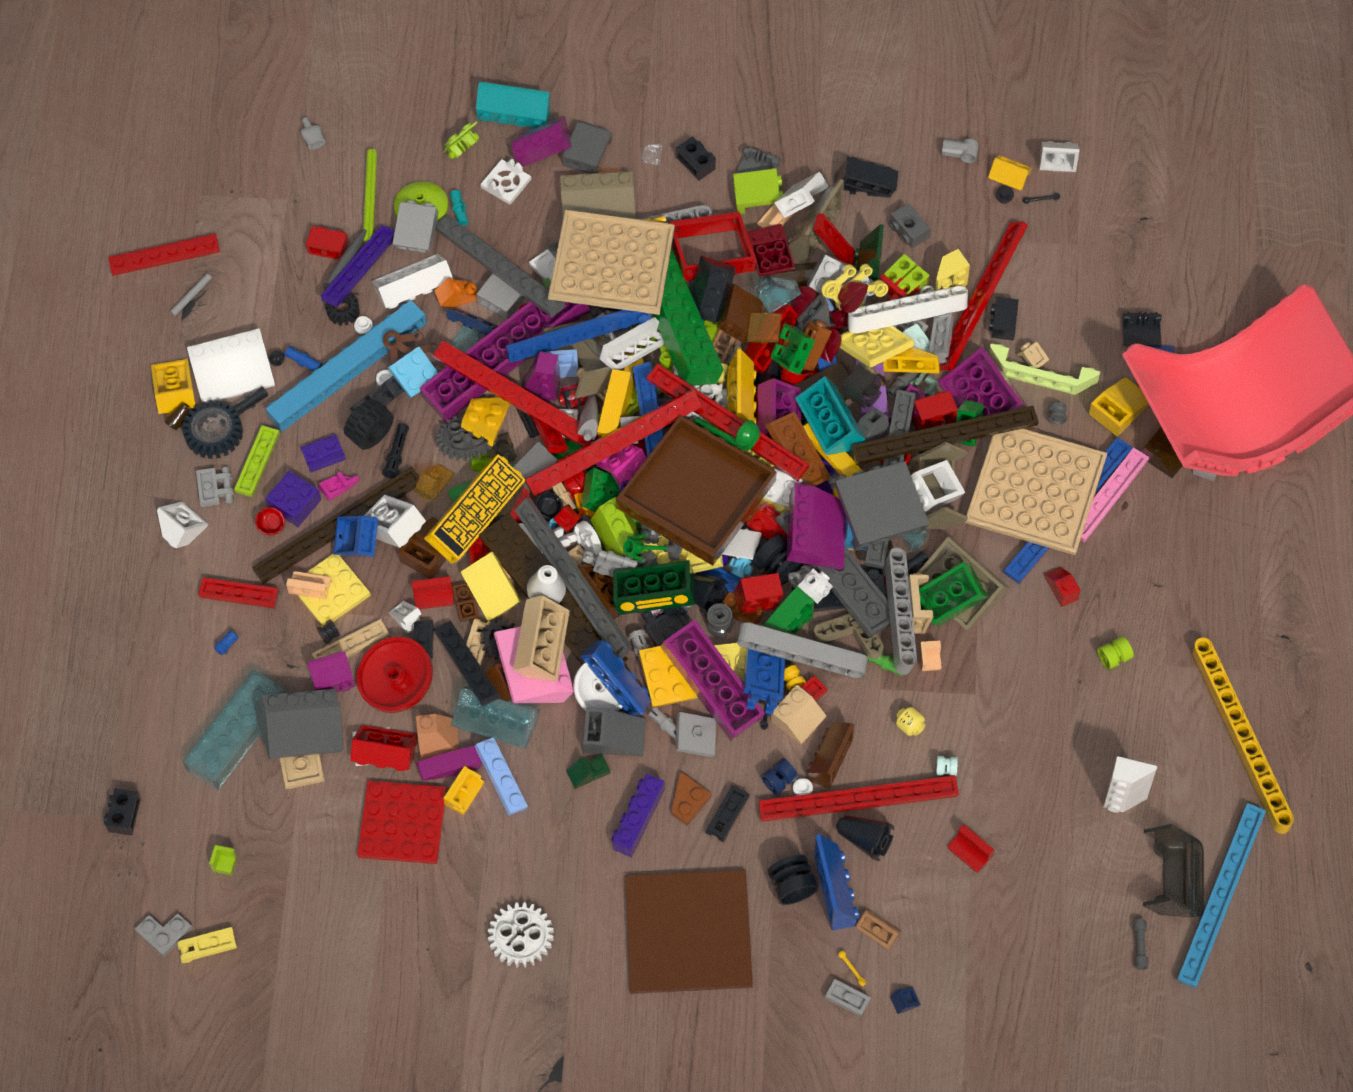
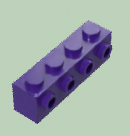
(638, 816)

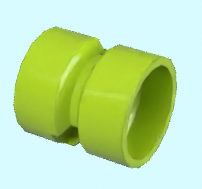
(1116, 652)

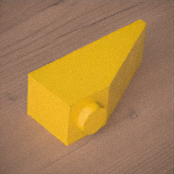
(913, 361)

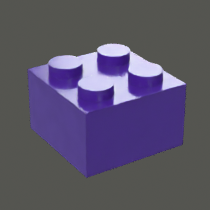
(294, 498)

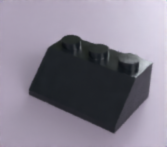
(712, 288)

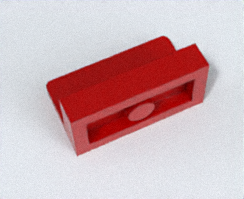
(433, 593)
(971, 849)

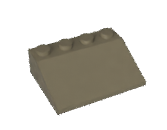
(599, 194)
(806, 239)
(952, 554)

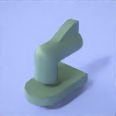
(932, 384)

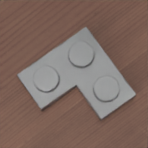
(163, 938)

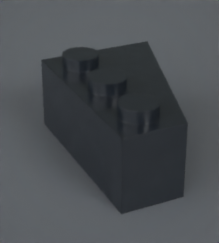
(867, 178)

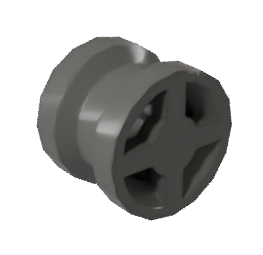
(1057, 413)

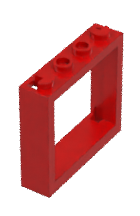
(711, 225)

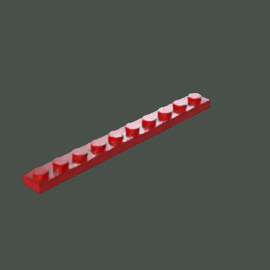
(983, 292)
(510, 392)
(729, 423)
(613, 442)
(858, 798)

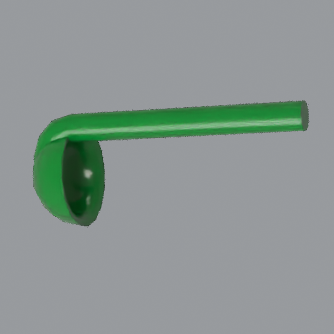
(746, 437)

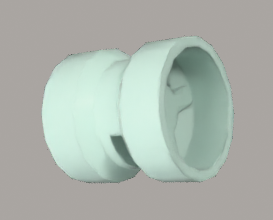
(951, 763)

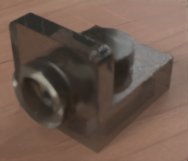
(505, 447)

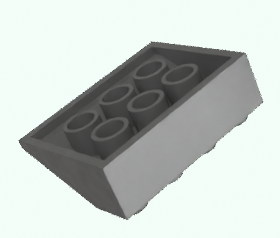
(300, 723)

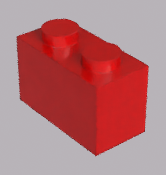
(326, 242)

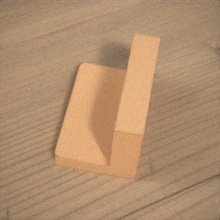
(773, 217)
(309, 585)

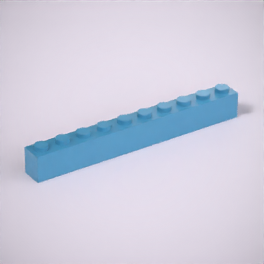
(343, 367)

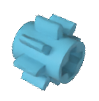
(741, 567)

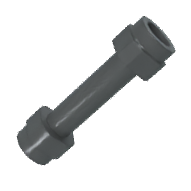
(1140, 928)

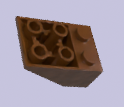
(420, 554)

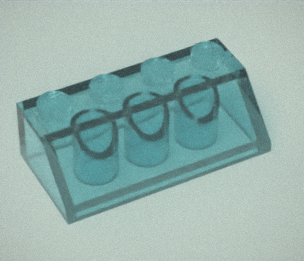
(499, 719)

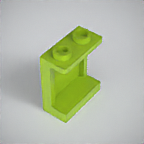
(757, 188)

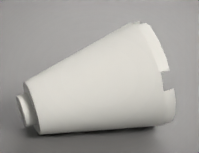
(547, 583)

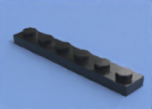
(466, 663)

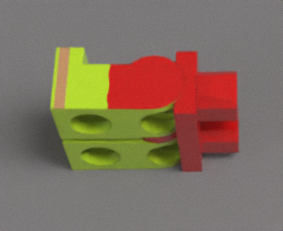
(904, 279)

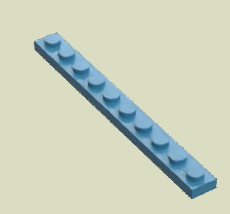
(1221, 896)

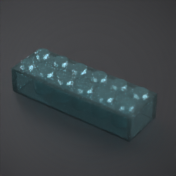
(230, 733)

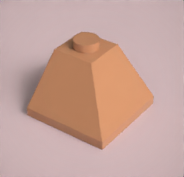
(436, 735)

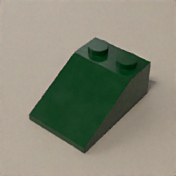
(870, 252)

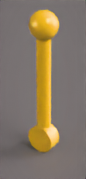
(842, 955)

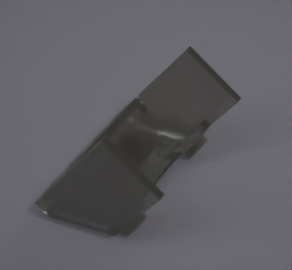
(1181, 872)

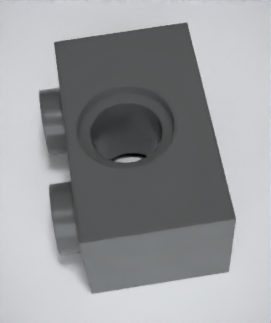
(905, 217)

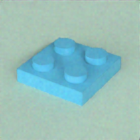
(413, 371)

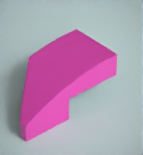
(337, 485)

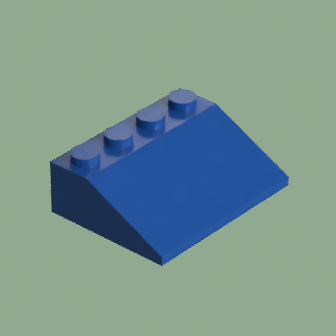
(834, 883)

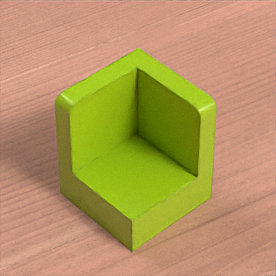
(223, 860)

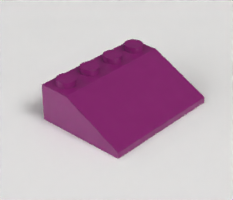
(983, 382)
(815, 528)

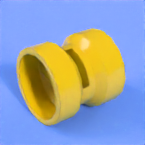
(792, 677)

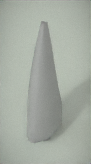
(589, 419)

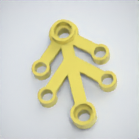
(832, 287)

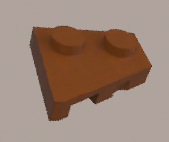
(688, 799)

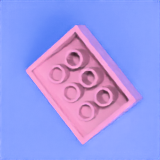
(527, 689)

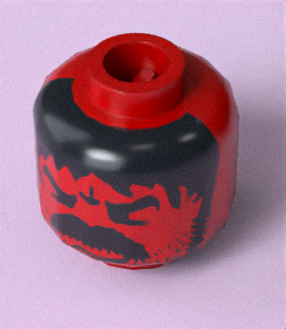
(568, 397)

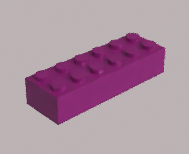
(711, 679)

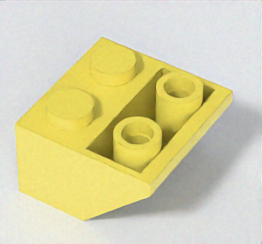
(952, 271)

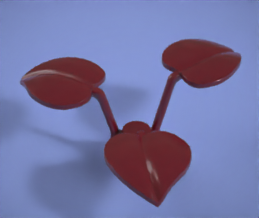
(850, 296)

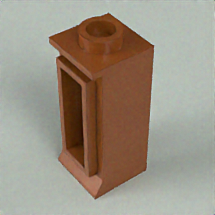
(821, 334)

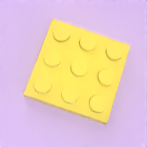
(875, 345)
(343, 594)

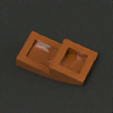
(753, 618)

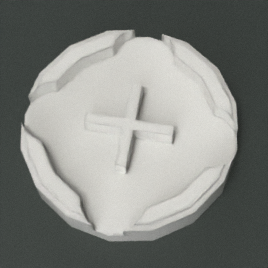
(587, 537)

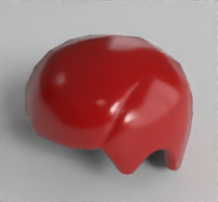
(270, 521)

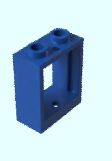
(364, 540)

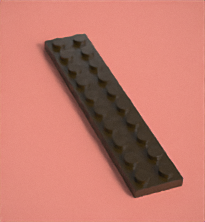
(521, 561)

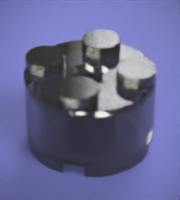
(863, 385)

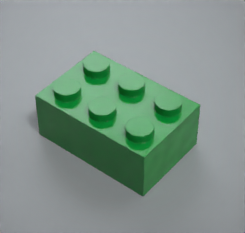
(952, 593)

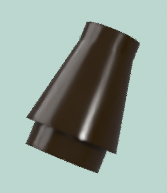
(176, 417)

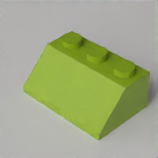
(614, 527)

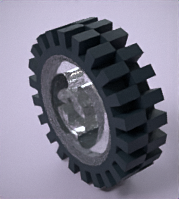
(207, 441)

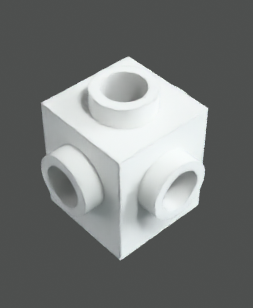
(816, 585)

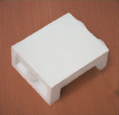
(801, 194)

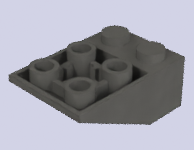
(613, 733)

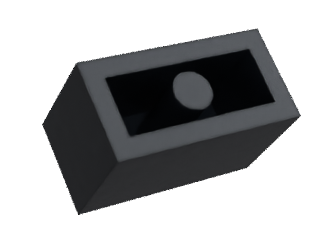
(1004, 318)

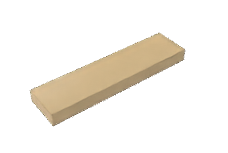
(356, 641)

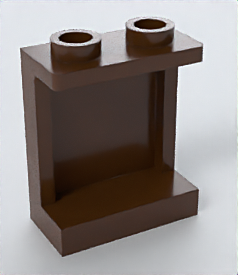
(738, 312)

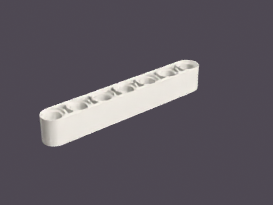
(908, 309)

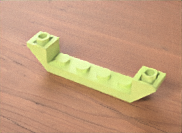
(1049, 379)

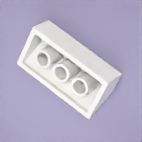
(411, 281)
(1129, 784)

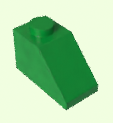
(967, 411)

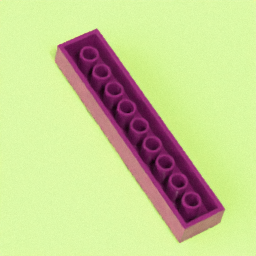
(452, 392)

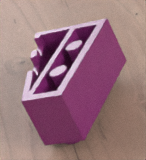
(543, 377)

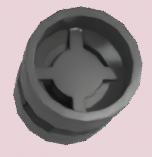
(719, 620)

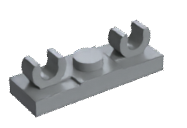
(941, 336)

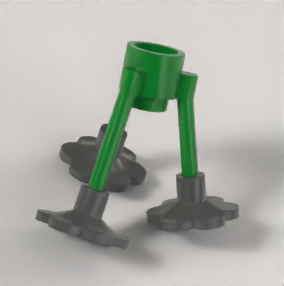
(633, 547)

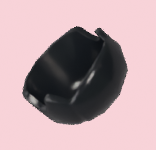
(548, 505)

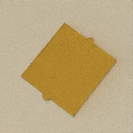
(764, 327)

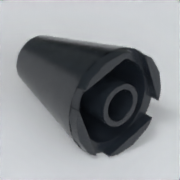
(709, 590)
(866, 834)

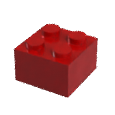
(934, 411)
(758, 593)

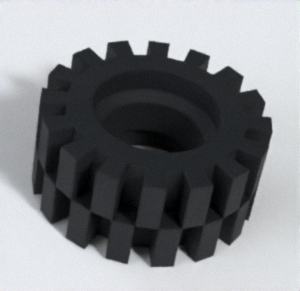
(345, 316)

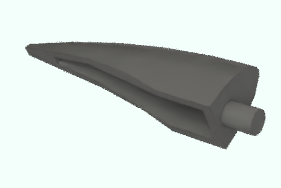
(347, 256)

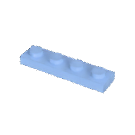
(501, 776)

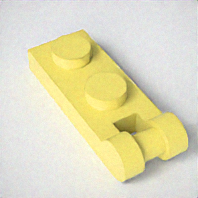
(207, 944)

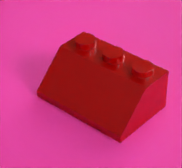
(383, 747)

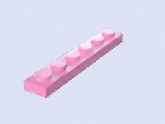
(1113, 490)

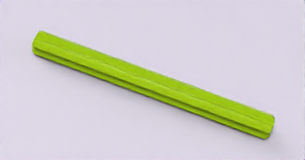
(369, 203)

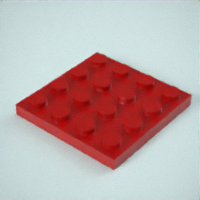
(402, 822)

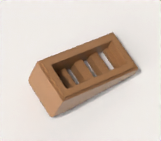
(731, 342)

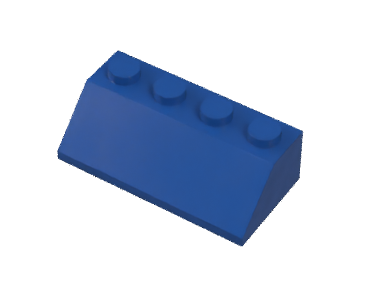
(616, 678)

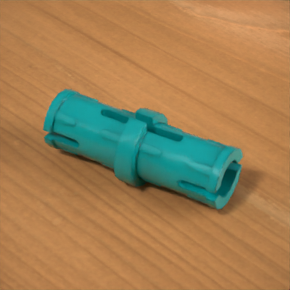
(459, 207)

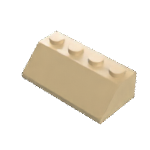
(541, 639)

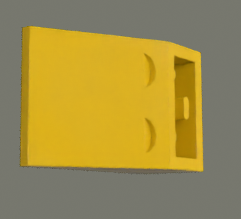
(1118, 406)

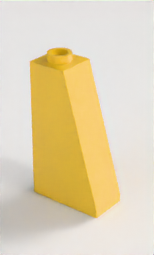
(616, 401)

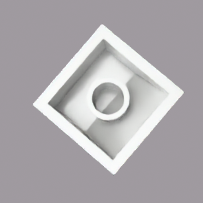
(1059, 156)

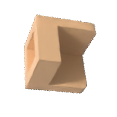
(930, 655)

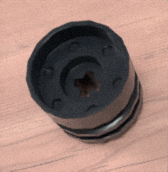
(772, 559)
(792, 879)

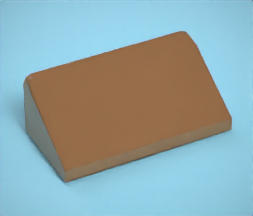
(878, 928)

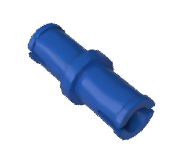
(302, 359)

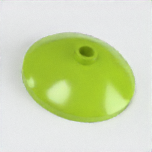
(428, 192)

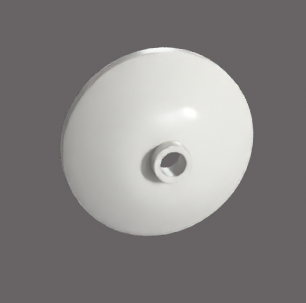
(587, 694)

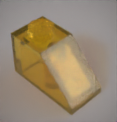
(433, 481)

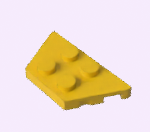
(485, 417)

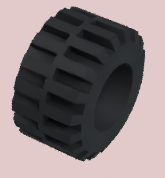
(368, 424)

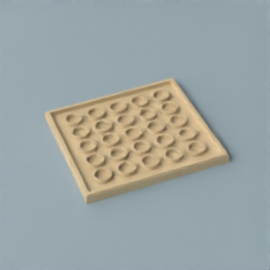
(611, 262)
(1036, 489)

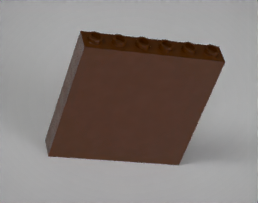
(696, 490)

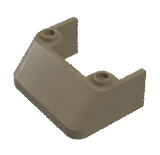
(588, 354)
(942, 516)

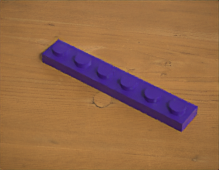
(358, 266)

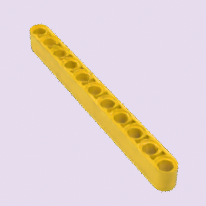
(1242, 743)

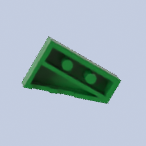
(792, 613)

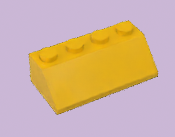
(741, 386)

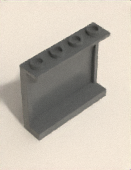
(881, 504)

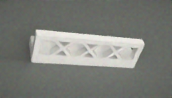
(628, 342)

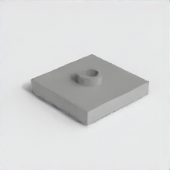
(695, 734)

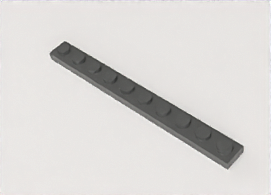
(498, 265)
(899, 425)
(573, 578)

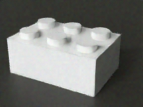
(395, 520)

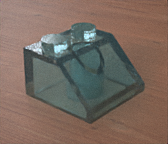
(776, 292)

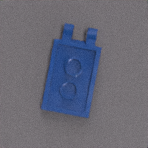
(763, 679)

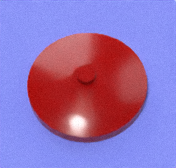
(394, 674)

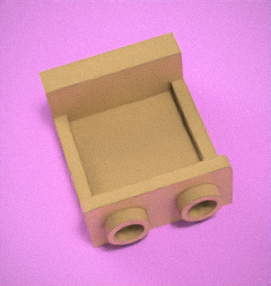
(921, 618)

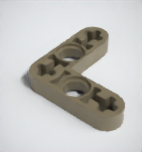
(846, 620)

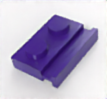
(323, 453)

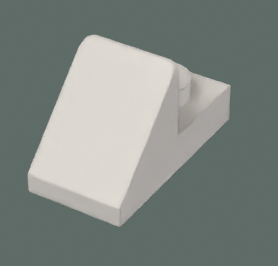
(405, 615)

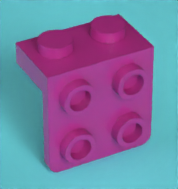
(623, 463)

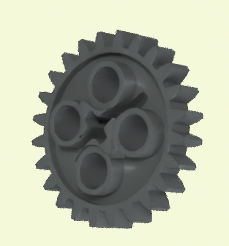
(459, 442)

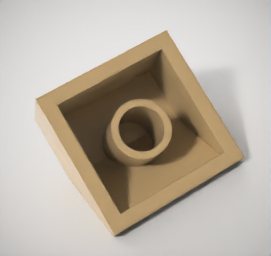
(798, 715)

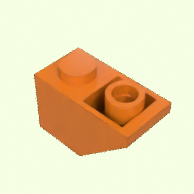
(456, 293)

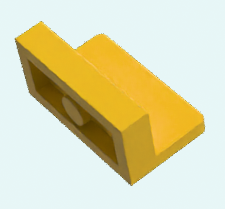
(1009, 172)

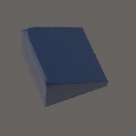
(904, 1000)

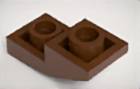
(465, 602)

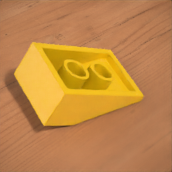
(172, 385)

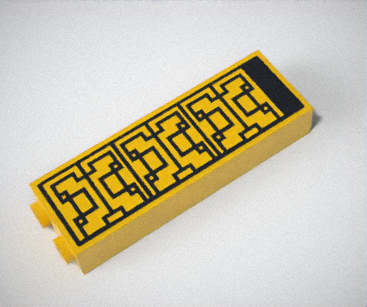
(475, 509)

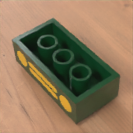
(653, 587)

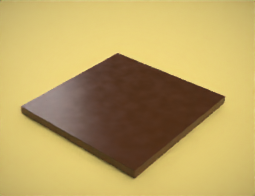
(688, 931)

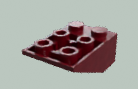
(771, 250)

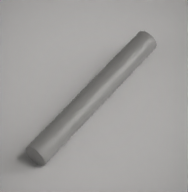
(190, 295)

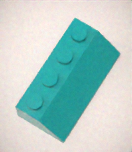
(512, 105)
(829, 417)

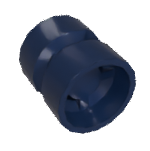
(777, 778)

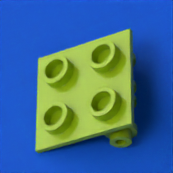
(457, 143)

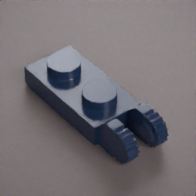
(471, 321)

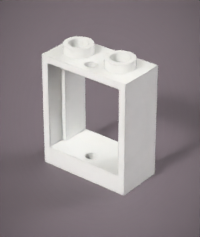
(947, 481)

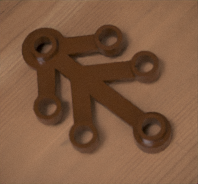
(403, 348)

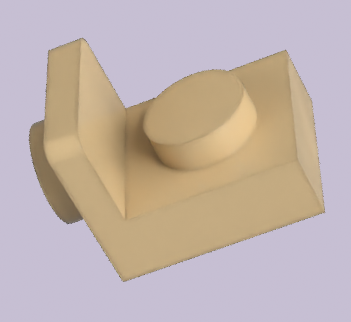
(1033, 354)

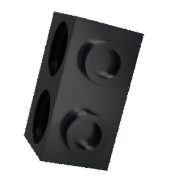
(692, 160)
(127, 811)

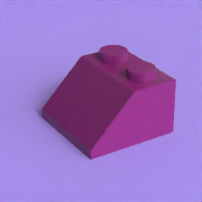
(332, 673)

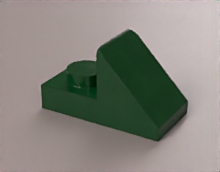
(587, 771)

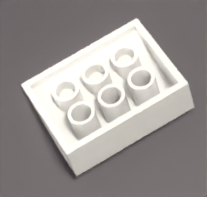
(231, 366)

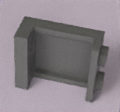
(587, 148)

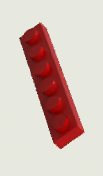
(164, 254)

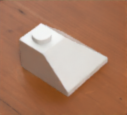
(180, 524)

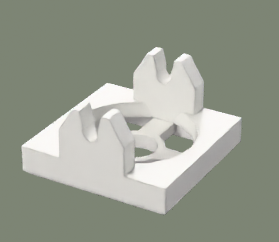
(498, 191)

